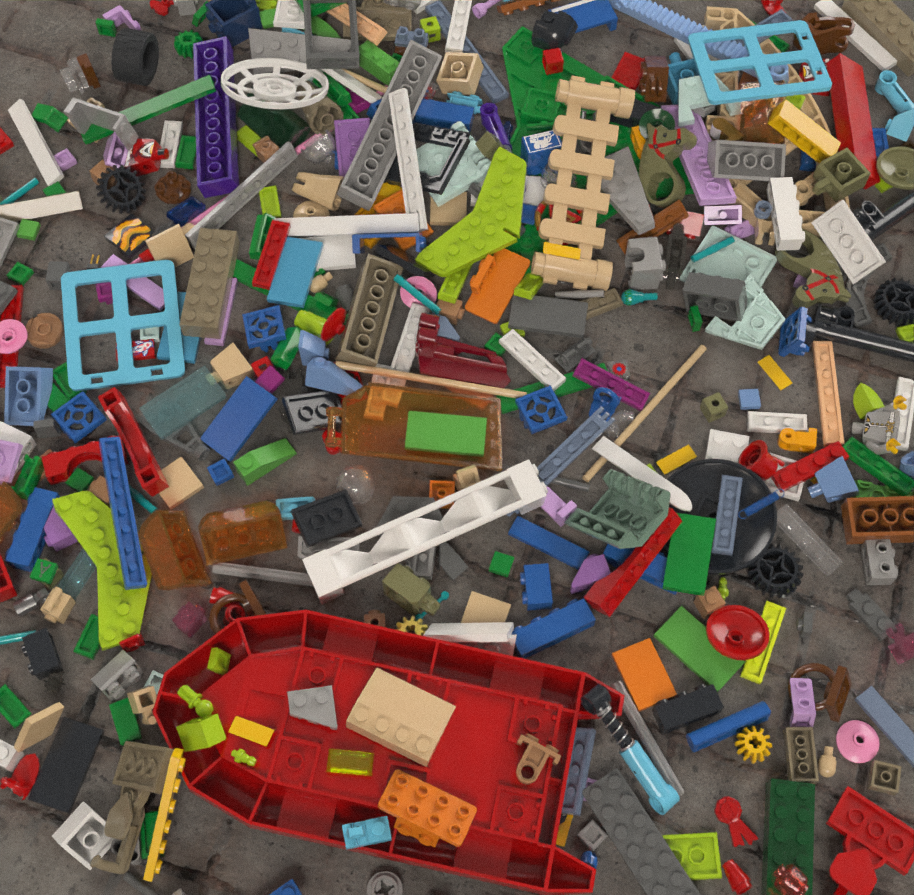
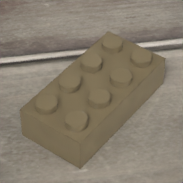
(801, 754)

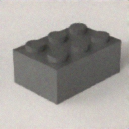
(715, 296)

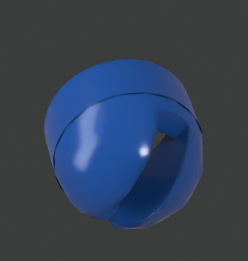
(589, 858)

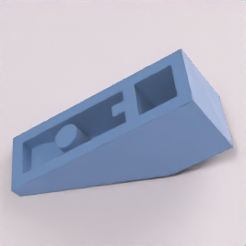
(329, 377)

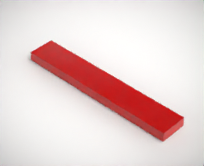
(14, 312)

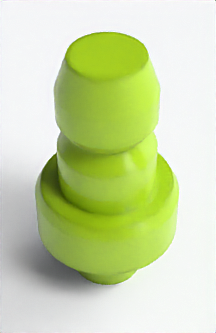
(724, 592)
(241, 756)

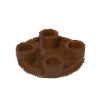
(173, 188)

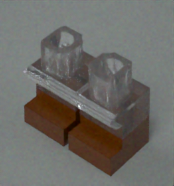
(79, 74)

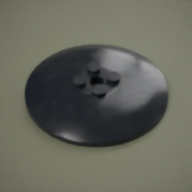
(753, 534)

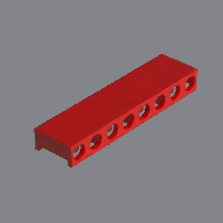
(852, 113)

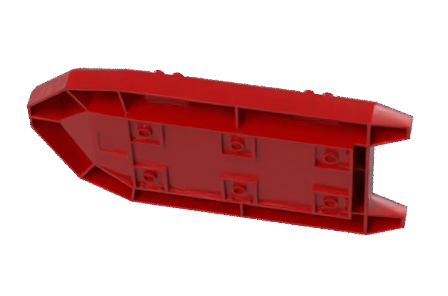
(475, 759)

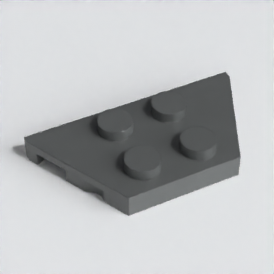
(402, 505)

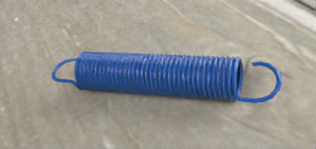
(761, 503)

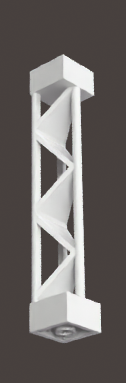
(411, 535)

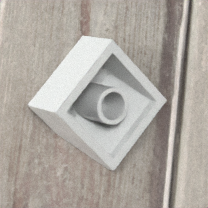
(83, 835)

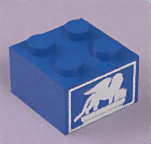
(537, 149)

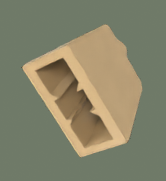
(231, 367)

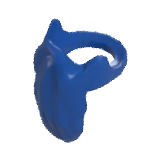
(607, 403)

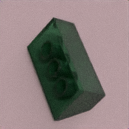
(278, 124)

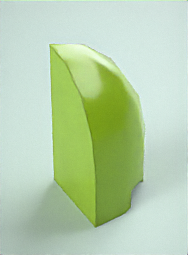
(866, 400)

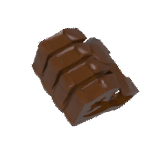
(828, 32)

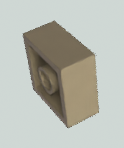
(884, 777)

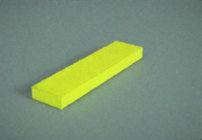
(755, 668)

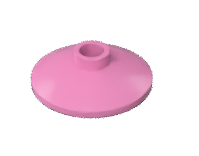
(419, 283)
(15, 330)
(850, 748)

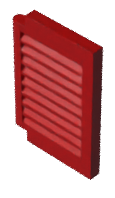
(628, 71)

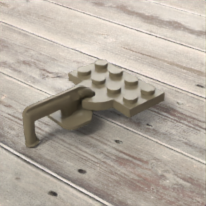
(384, 15)
(139, 772)

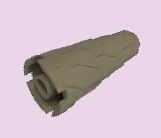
(322, 113)

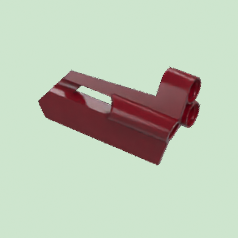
(440, 357)

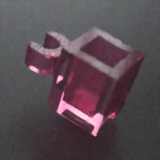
(190, 619)
(903, 646)

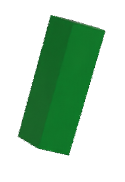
(336, 91)
(259, 235)
(287, 349)

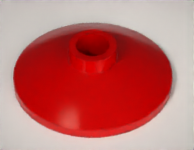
(334, 325)

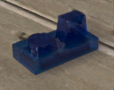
(185, 211)

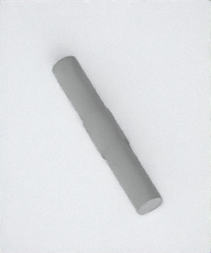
(579, 294)

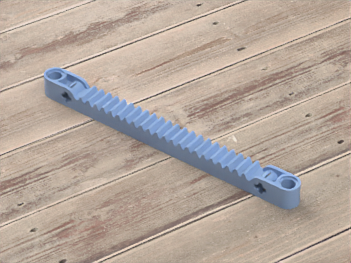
(681, 28)

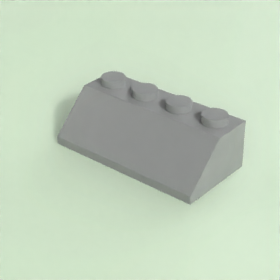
(746, 160)

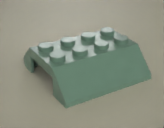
(625, 513)

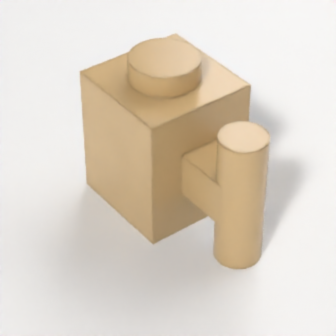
(57, 606)
(143, 702)

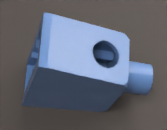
(834, 482)

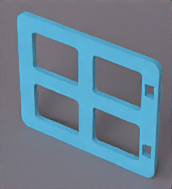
(758, 62)
(122, 325)

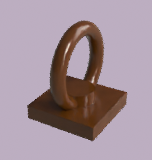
(249, 601)
(835, 691)

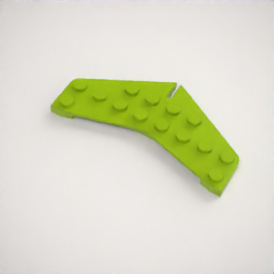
(483, 230)
(92, 525)

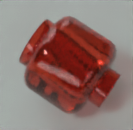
(790, 880)

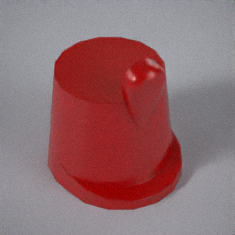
(759, 460)

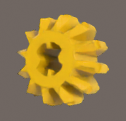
(758, 739)

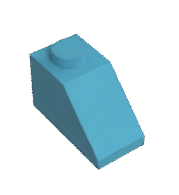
(901, 125)

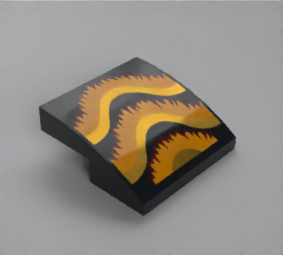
(129, 235)

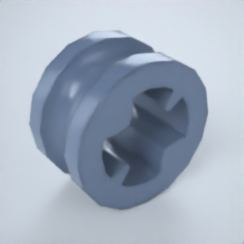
(765, 205)

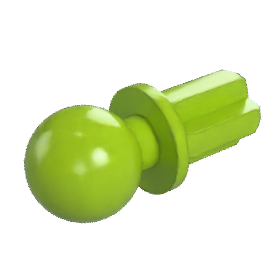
(203, 707)

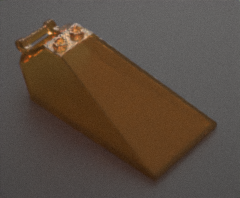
(377, 420)

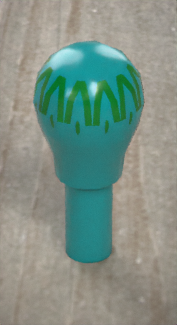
(632, 297)

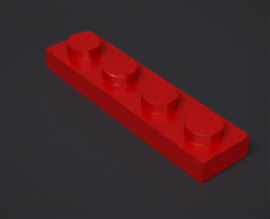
(271, 254)
(807, 466)

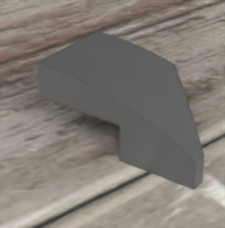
(450, 561)

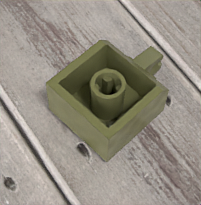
(840, 175)
(409, 591)

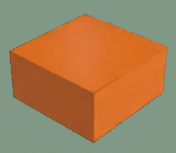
(442, 489)

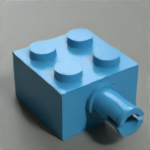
(679, 70)

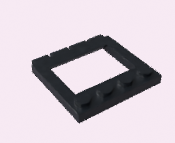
(439, 136)

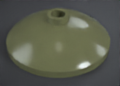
(897, 167)

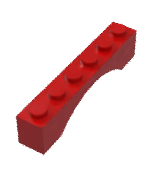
(144, 462)
(611, 590)

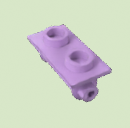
(740, 230)

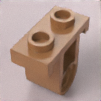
(535, 757)

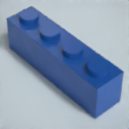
(443, 114)
(29, 538)
(653, 574)
(553, 628)

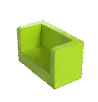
(201, 732)

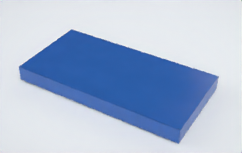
(238, 419)

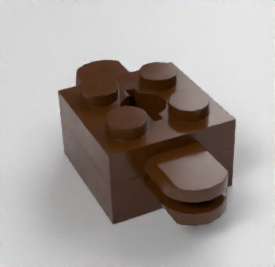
(654, 78)

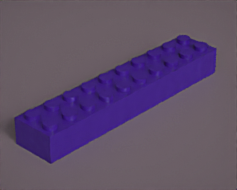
(215, 121)

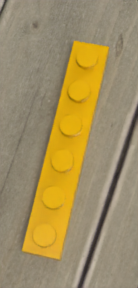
(166, 807)

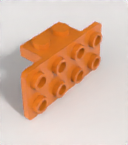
(495, 284)
(426, 810)

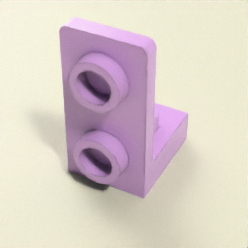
(121, 16)
(557, 508)
(802, 702)

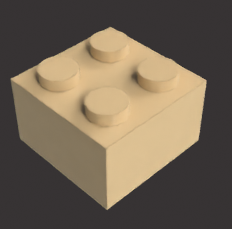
(460, 73)

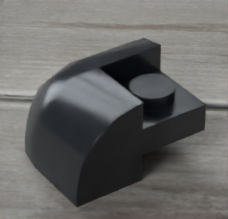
(553, 30)

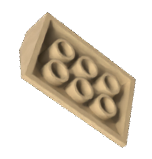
(400, 716)

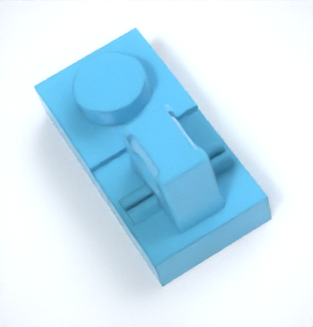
(288, 504)
(366, 832)

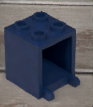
(233, 19)

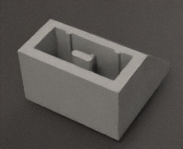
(117, 676)

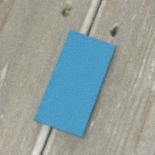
(295, 272)
(190, 344)

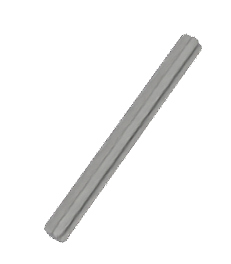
(262, 573)
(648, 740)

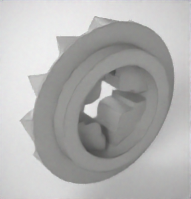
(388, 879)

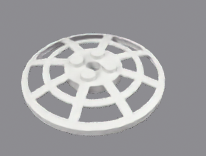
(274, 87)

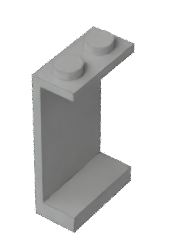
(84, 114)

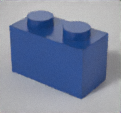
(537, 587)

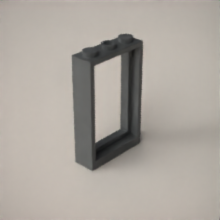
(331, 60)

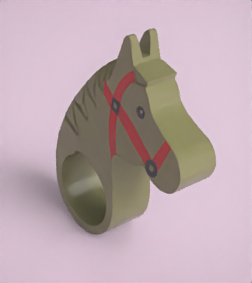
(657, 162)
(821, 271)

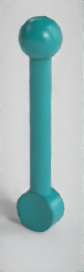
(444, 596)

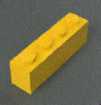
(803, 132)

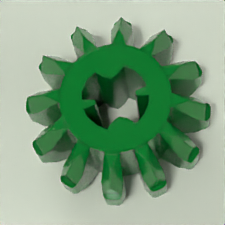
(184, 43)

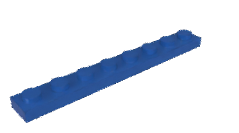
(122, 513)

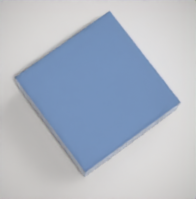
(749, 399)

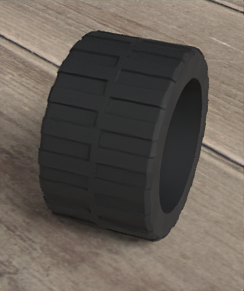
(135, 56)

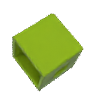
(434, 28)

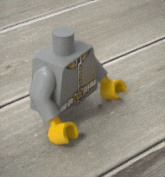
(882, 427)

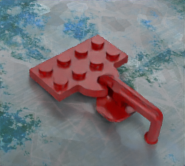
(868, 843)

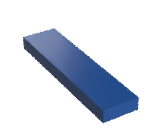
(548, 543)

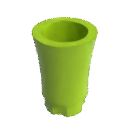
(310, 323)

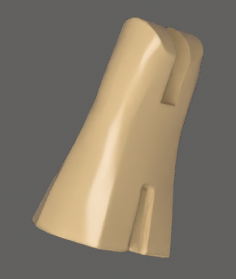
(320, 189)

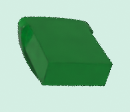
(200, 15)

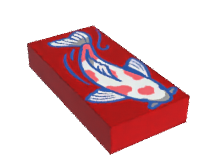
(142, 350)

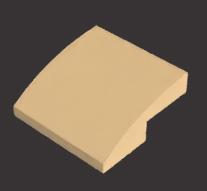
(170, 246)
(485, 609)

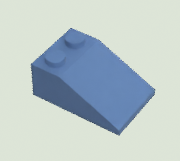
(26, 394)

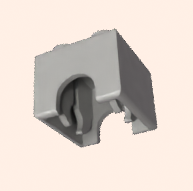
(646, 263)

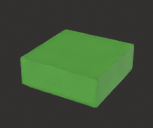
(28, 229)

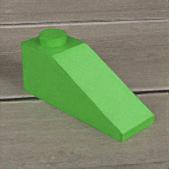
(263, 460)

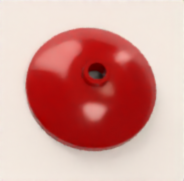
(738, 624)

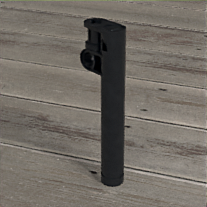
(877, 222)
(834, 328)

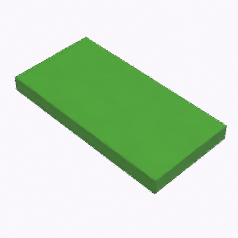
(445, 433)
(689, 643)

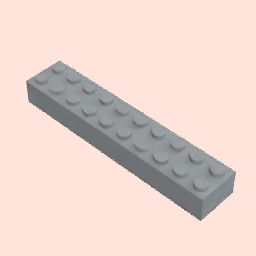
(378, 145)

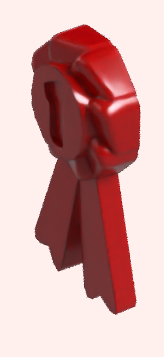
(729, 812)

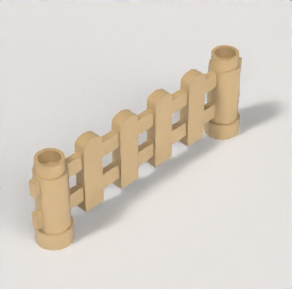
(605, 101)

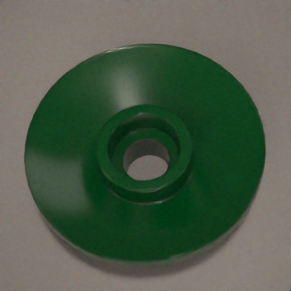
(656, 118)

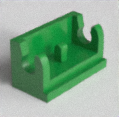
(28, 476)

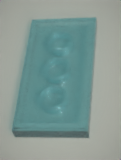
(183, 402)

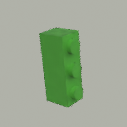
(377, 62)

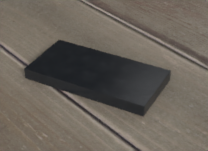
(66, 765)

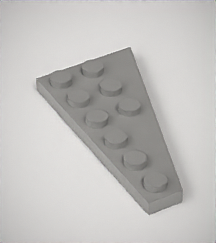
(289, 46)
(627, 192)

